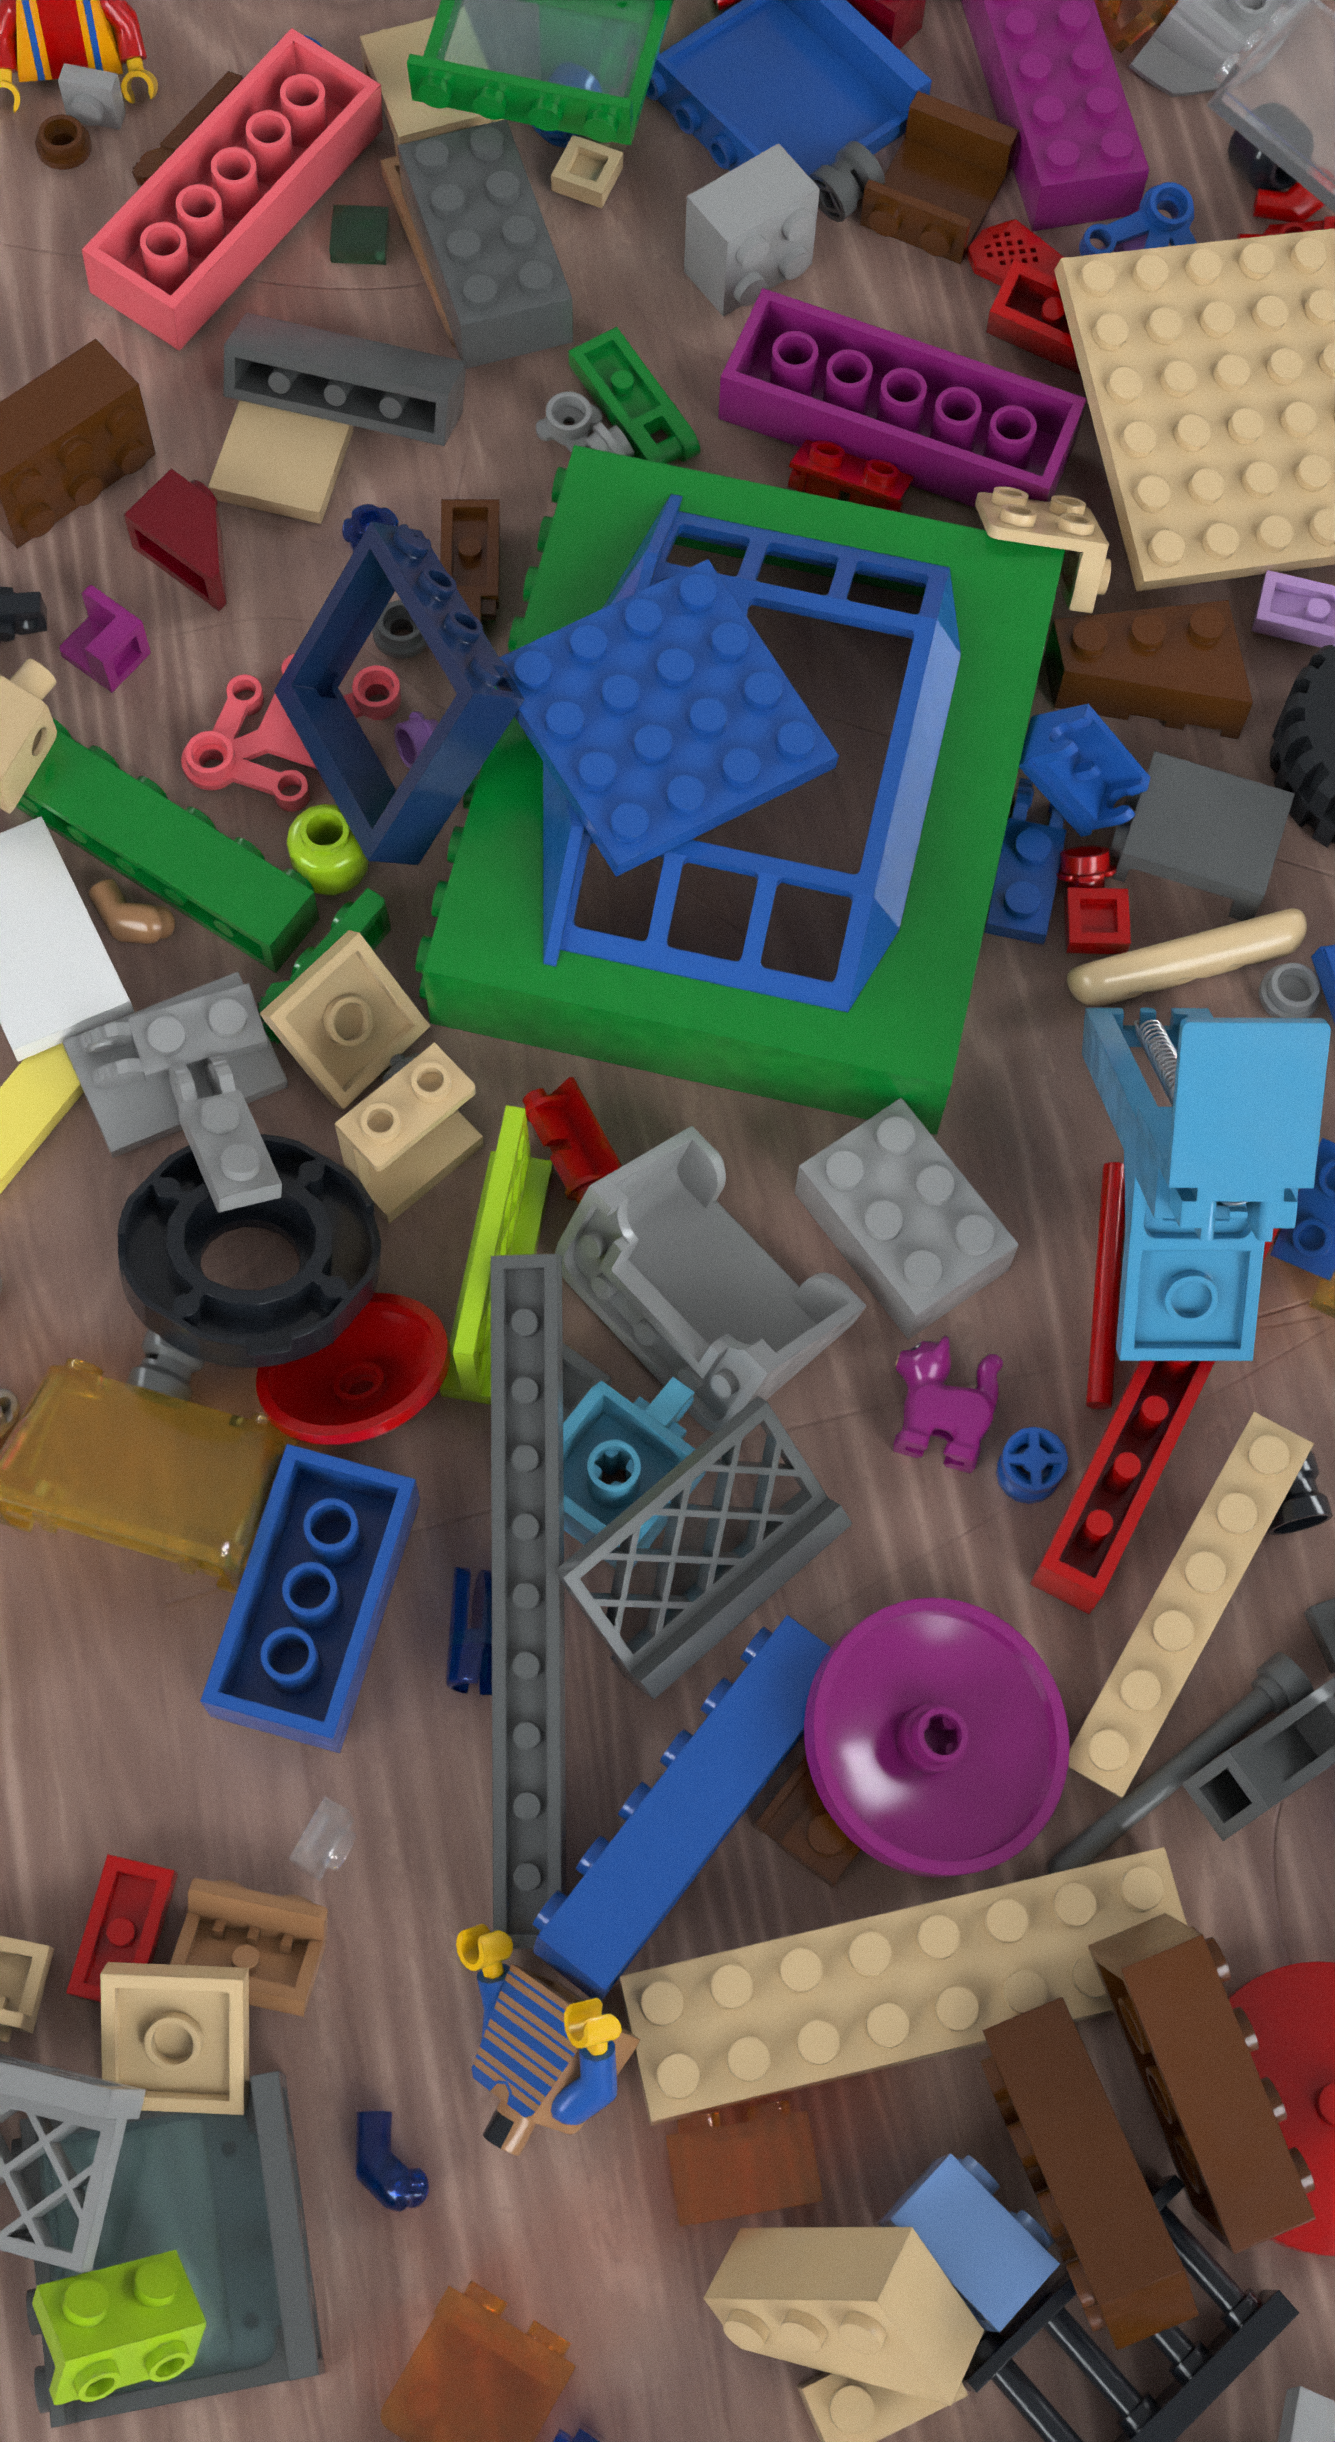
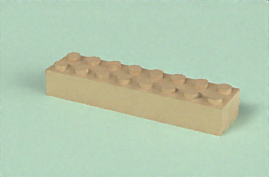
(881, 1986)

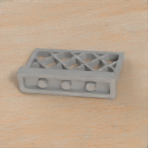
(77, 2102)

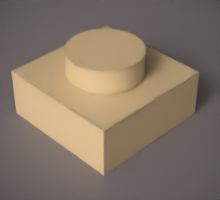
(587, 171)

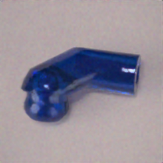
(381, 2170)

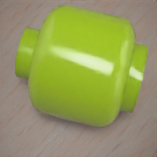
(326, 850)

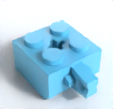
(612, 1435)

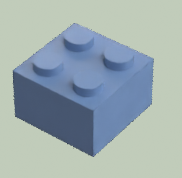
(981, 2247)

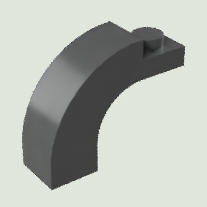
(1267, 1764)

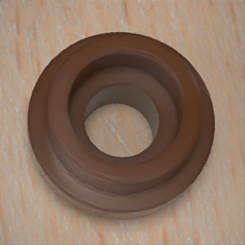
(63, 142)

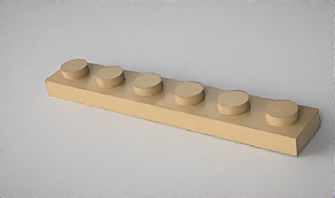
(1187, 1604)

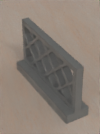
(727, 1583)

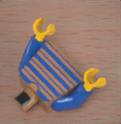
(540, 2045)

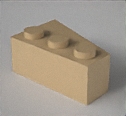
(848, 2305)

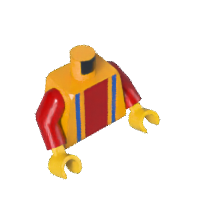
(84, 33)

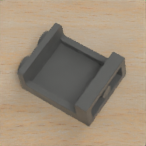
(1204, 831)

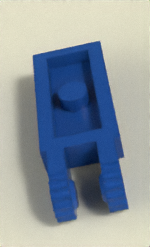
(1026, 872)

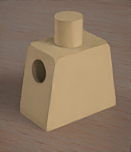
(24, 729)

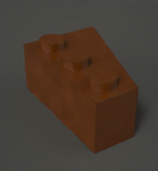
(1153, 664)

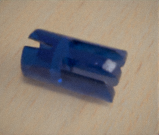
(470, 1648)

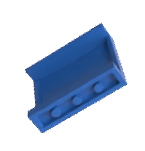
(787, 77)

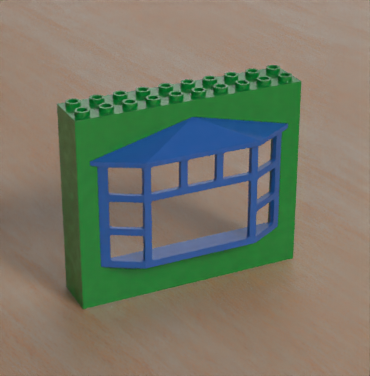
(895, 1014)

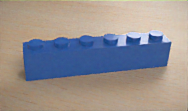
(685, 1815)

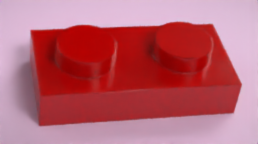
(122, 1921)

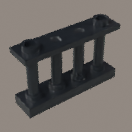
(1198, 2370)

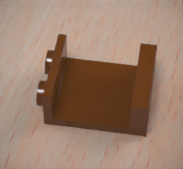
(941, 178)

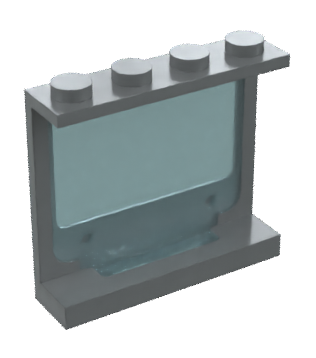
(234, 2212)

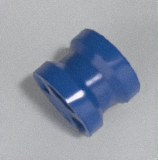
(1034, 1451)

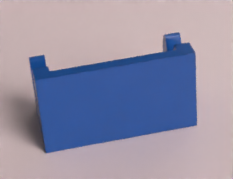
(1081, 768)

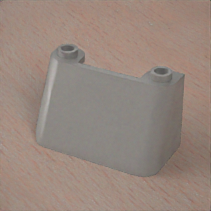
(693, 1285)

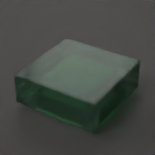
(359, 234)

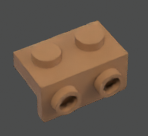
(268, 1933)

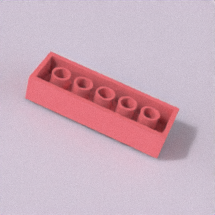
(234, 189)

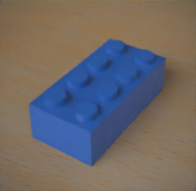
(312, 1598)

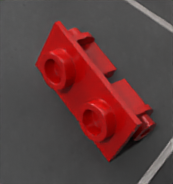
(827, 470)
(573, 1135)

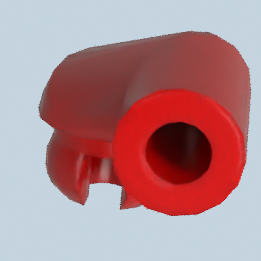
(1288, 206)

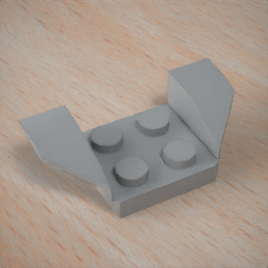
(1197, 41)

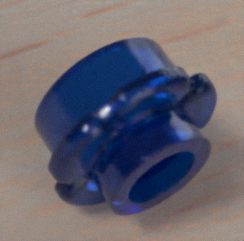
(355, 527)

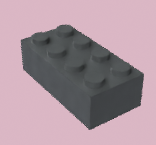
(486, 244)

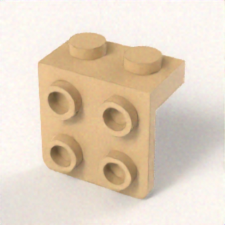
(1053, 524)

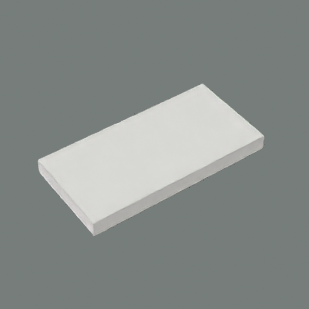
(51, 956)

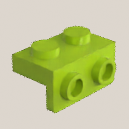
(119, 2326)

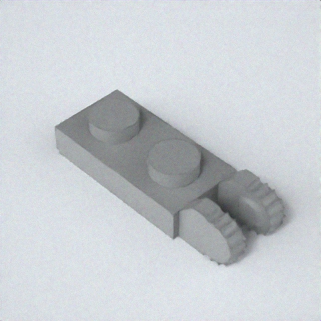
(179, 1033)
(224, 1138)

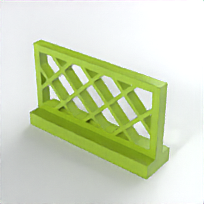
(505, 1224)

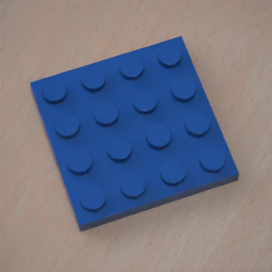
(665, 717)

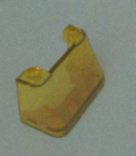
(140, 1471)

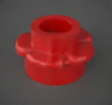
(1086, 866)

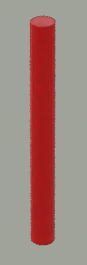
(1106, 1288)

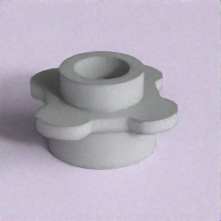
(568, 408)

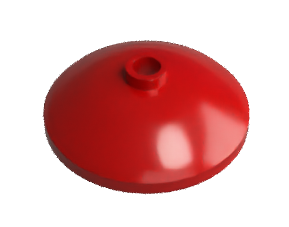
(364, 1380)

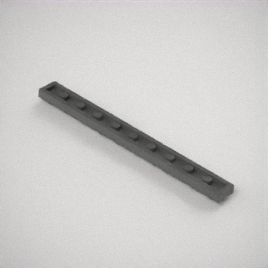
(527, 1592)

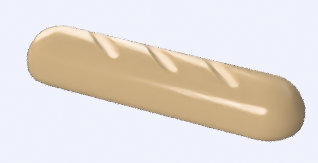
(1188, 958)

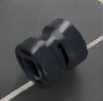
(1303, 1504)

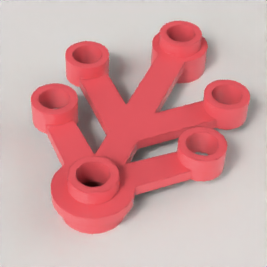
(274, 737)

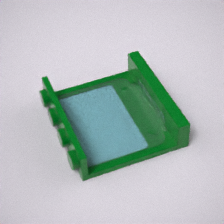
(544, 62)

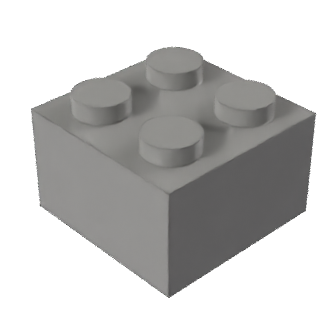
(750, 229)

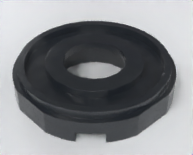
(319, 1213)

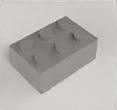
(905, 1218)

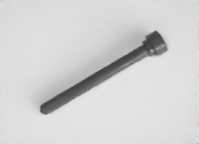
(1277, 1687)

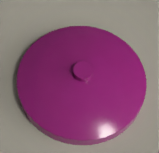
(936, 1738)

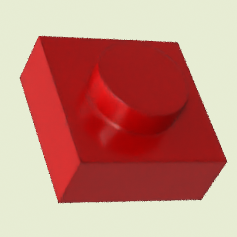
(1097, 920)

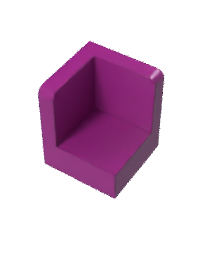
(107, 642)

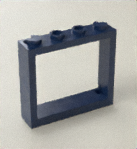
(405, 821)

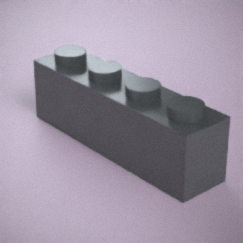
(344, 378)

